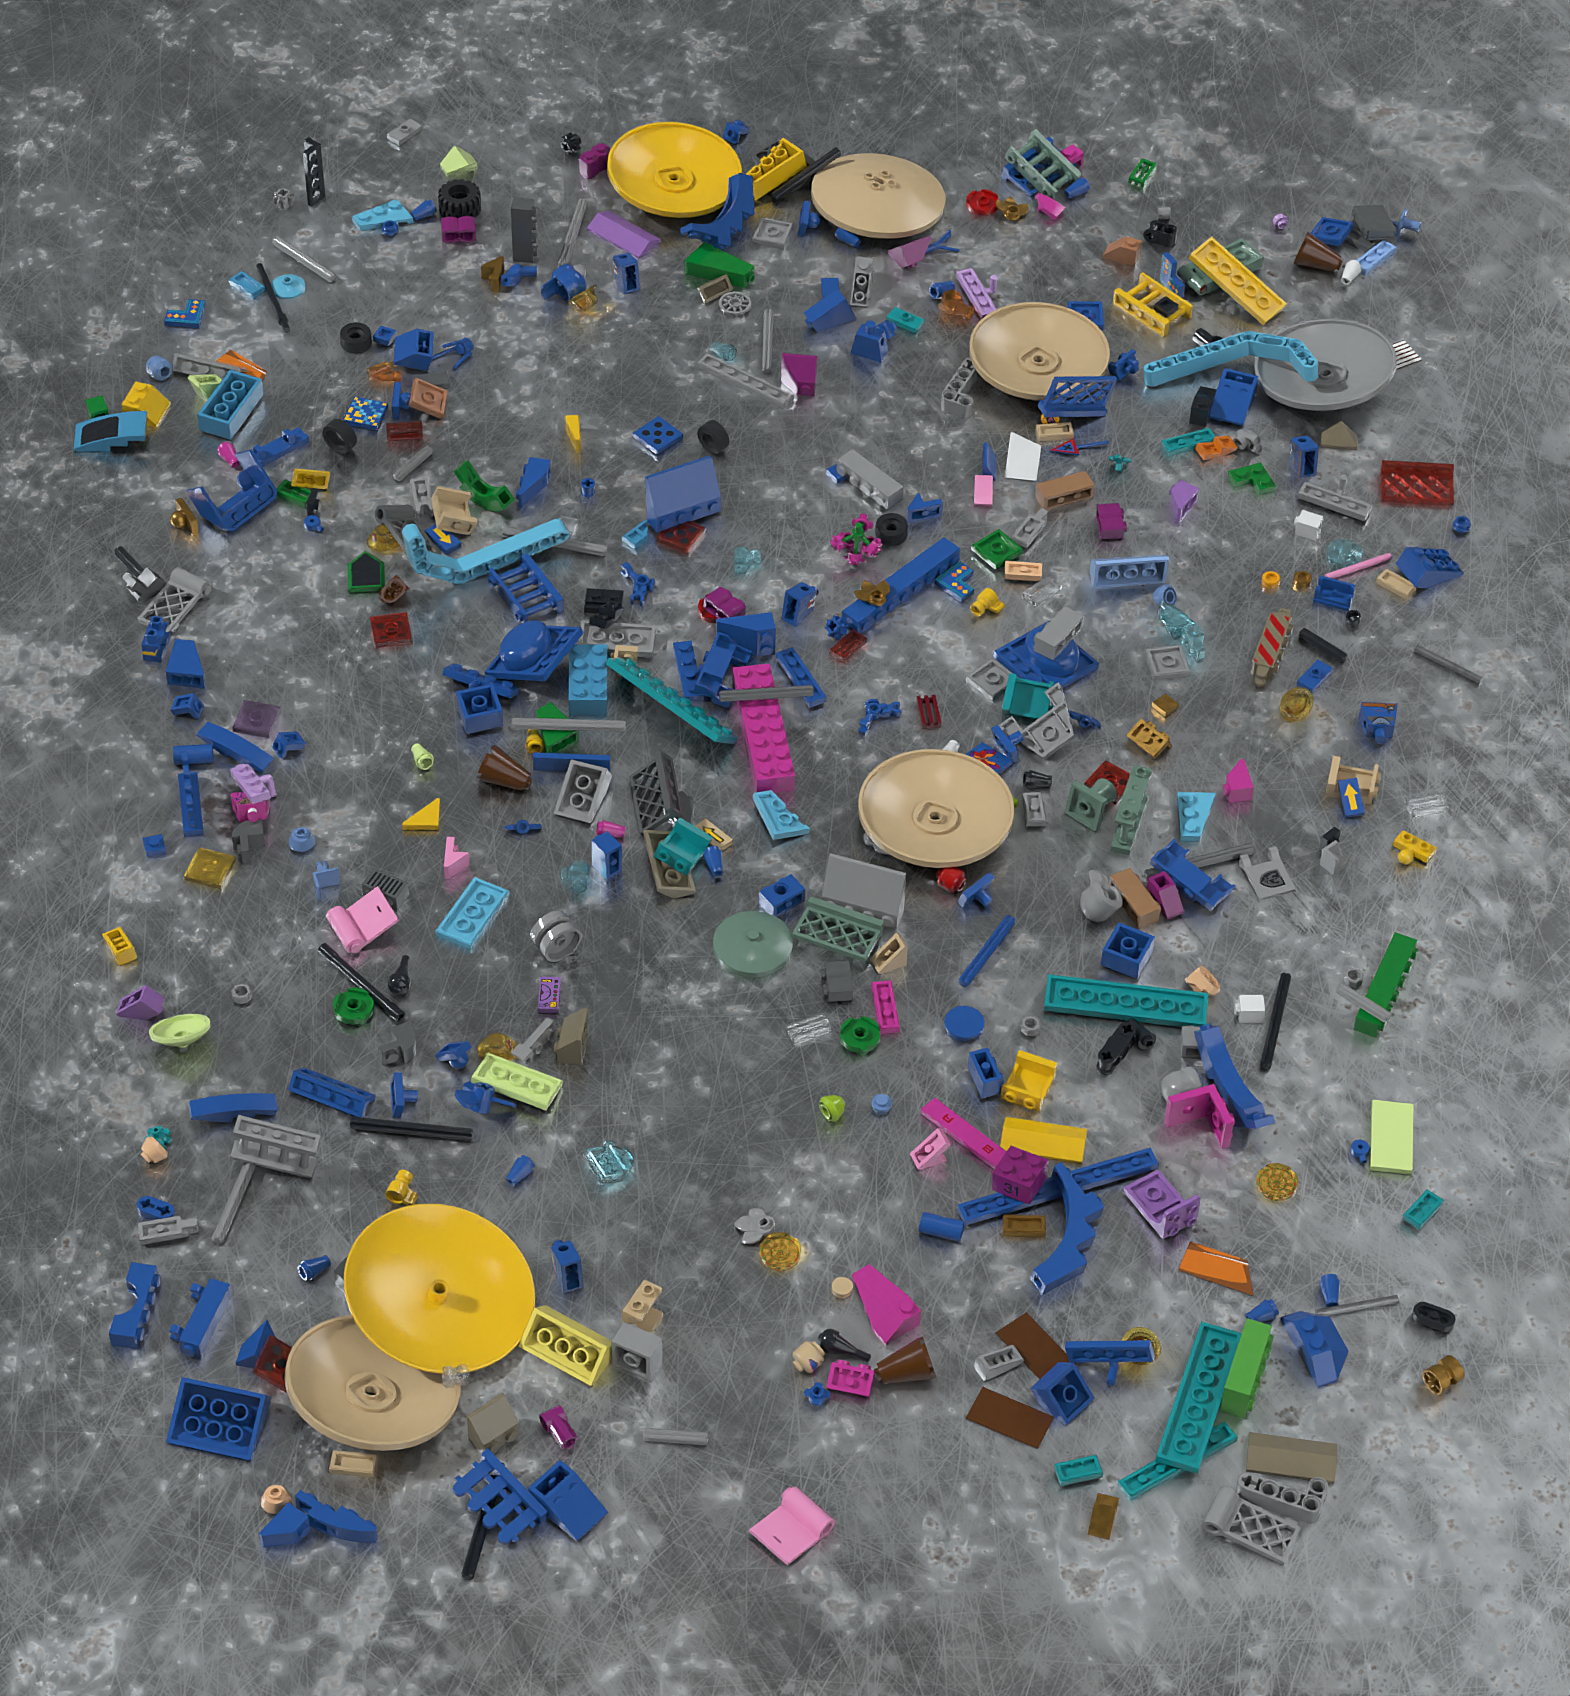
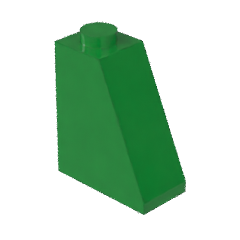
(555, 740)

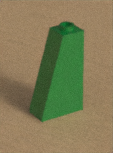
(711, 263)

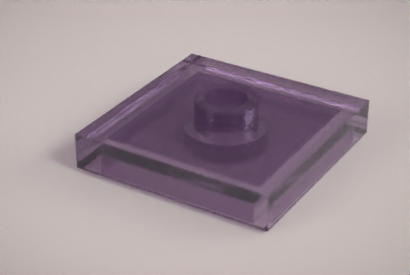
(256, 719)

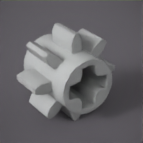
(283, 199)

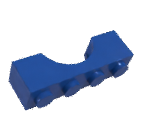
(128, 1327)

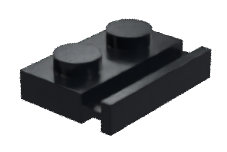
(599, 597)

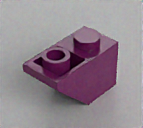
(1166, 893)

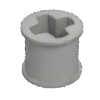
(1163, 213)

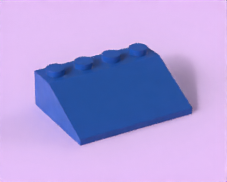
(682, 494)
(218, 1418)

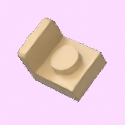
(626, 652)

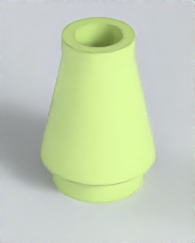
(422, 757)

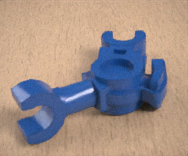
(641, 583)
(875, 710)

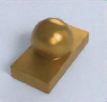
(184, 517)

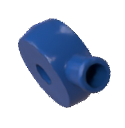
(313, 523)
(1360, 1150)

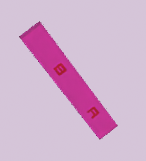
(963, 1132)

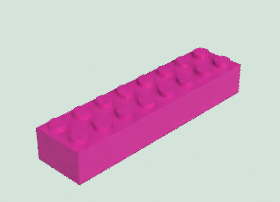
(764, 732)

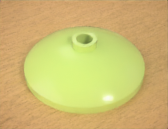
(180, 1030)

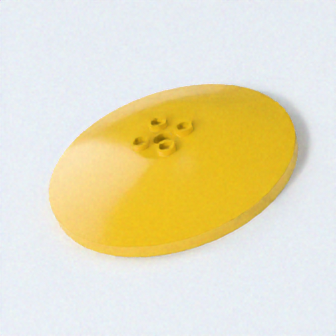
(655, 153)

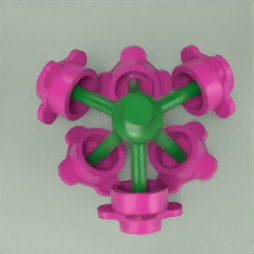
(851, 540)

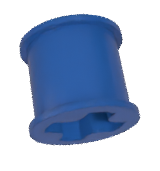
(587, 487)

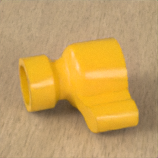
(987, 600)
(398, 1189)

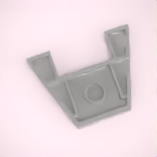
(1049, 731)

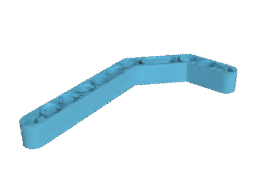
(1229, 349)
(480, 561)

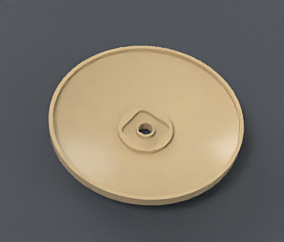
(878, 195)
(1016, 337)
(928, 783)
(328, 1384)

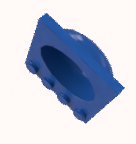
(533, 651)
(1066, 668)

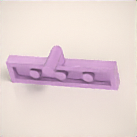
(975, 291)
(252, 784)

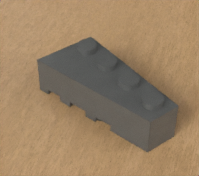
(524, 230)

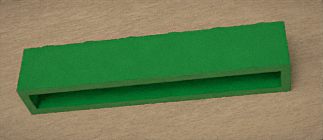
(1387, 981)

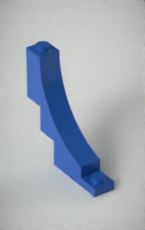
(1218, 1065)

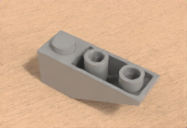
(862, 281)

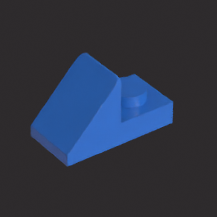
(922, 510)

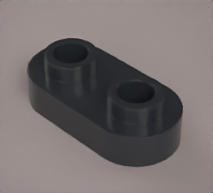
(1434, 1316)

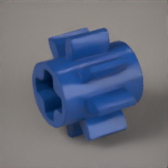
(888, 328)
(836, 627)

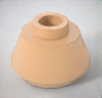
(153, 1150)
(275, 1499)

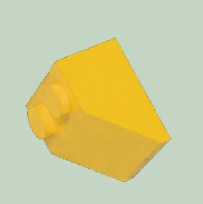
(146, 398)

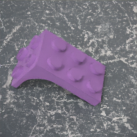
(1162, 1204)

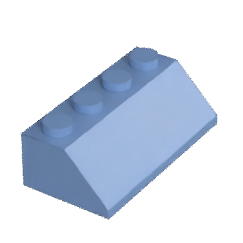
(1129, 571)

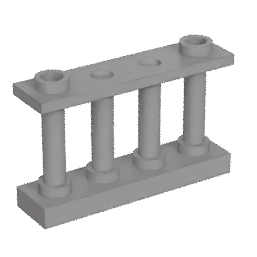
(276, 1136)

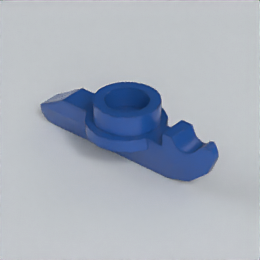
(1084, 720)
(523, 826)

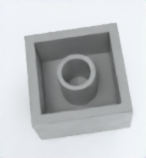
(636, 1351)

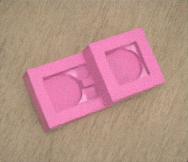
(983, 490)

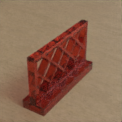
(1416, 472)

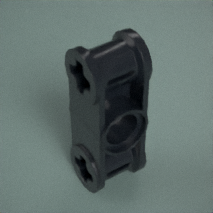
(1116, 1048)

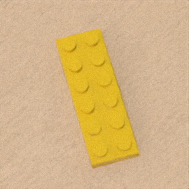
(1237, 281)

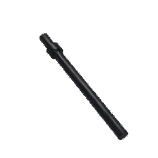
(281, 317)

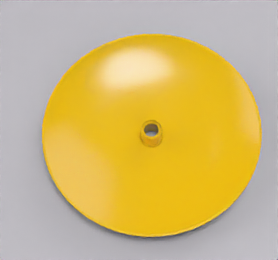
(446, 1250)

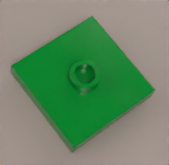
(997, 549)

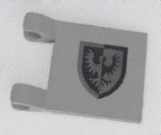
(1268, 878)

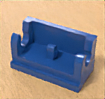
(1334, 593)

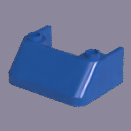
(255, 494)

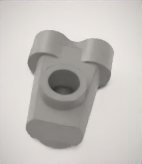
(1249, 440)

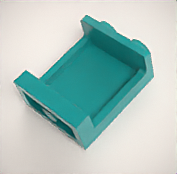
(1026, 698)
(683, 846)

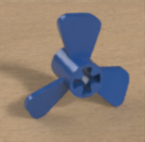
(479, 1097)

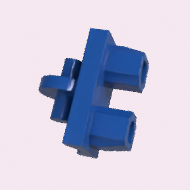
(1126, 364)

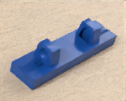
(280, 447)

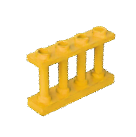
(1144, 314)

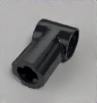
(1203, 337)

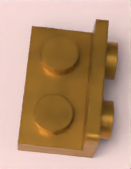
(1148, 738)

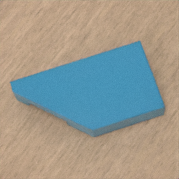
(637, 535)

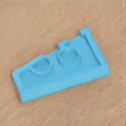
(377, 216)
(1193, 813)
(776, 817)

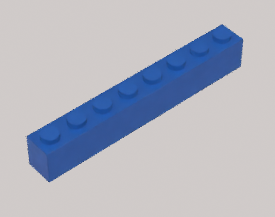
(904, 584)

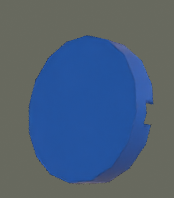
(964, 1023)

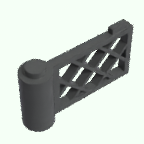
(400, 516)

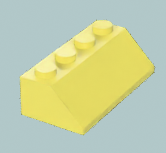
(566, 1344)

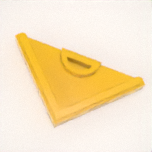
(424, 819)

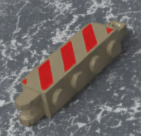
(1271, 646)

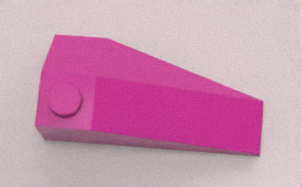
(887, 1306)

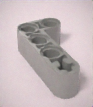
(954, 397)
(1249, 1484)

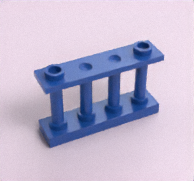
(537, 578)

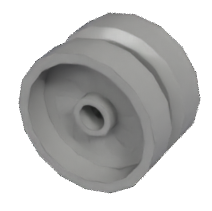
(556, 936)

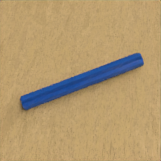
(987, 950)

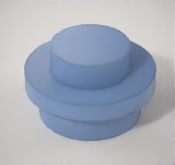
(881, 1103)

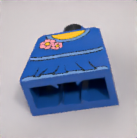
(564, 1256)

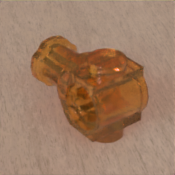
(953, 304)

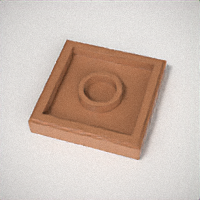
(428, 398)

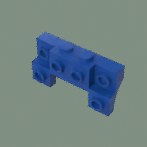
(716, 666)
(1188, 878)

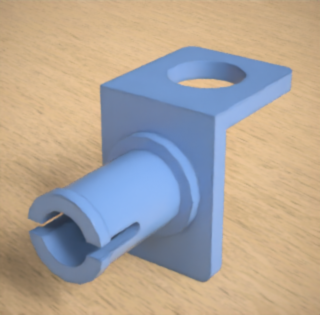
(1406, 223)
(325, 877)

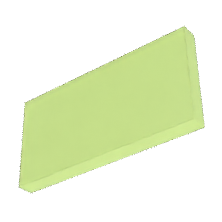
(517, 1081)
(1391, 1137)

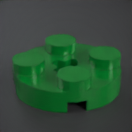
(356, 1015)
(857, 1044)

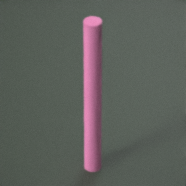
(1359, 566)

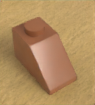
(1125, 250)

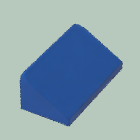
(989, 461)

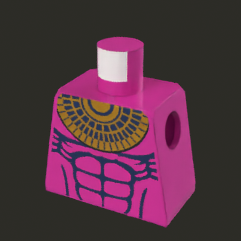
(245, 810)

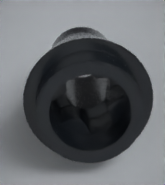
(1034, 779)

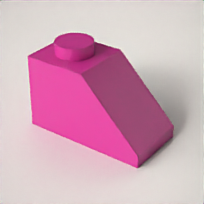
(1238, 784)

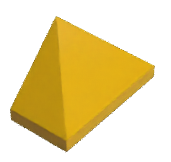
(310, 478)

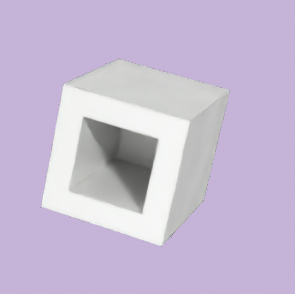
(1308, 525)
(1250, 1009)

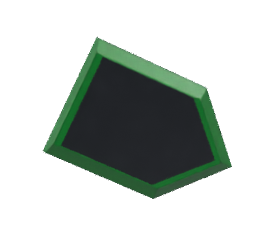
(365, 573)

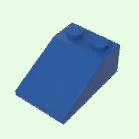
(752, 632)

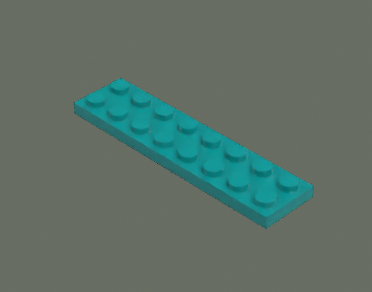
(670, 699)
(1125, 1001)
(1198, 1398)

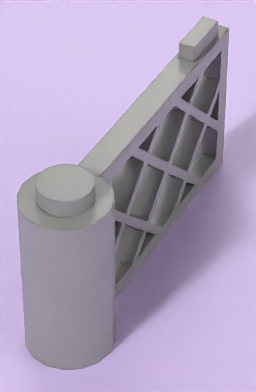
(186, 585)
(1226, 1509)

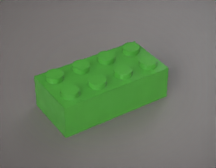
(1247, 1369)

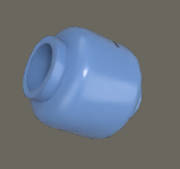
(158, 368)

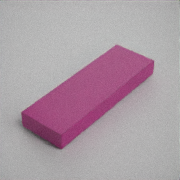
(885, 1007)

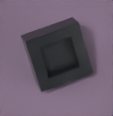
(1166, 306)
(313, 503)
(1330, 837)

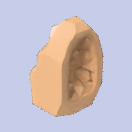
(1203, 981)

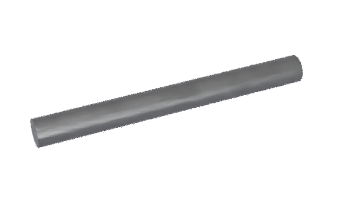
(1448, 664)
(1358, 1305)

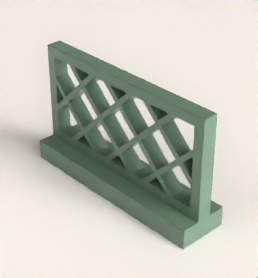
(843, 919)

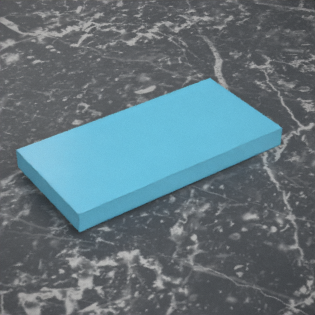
(472, 913)

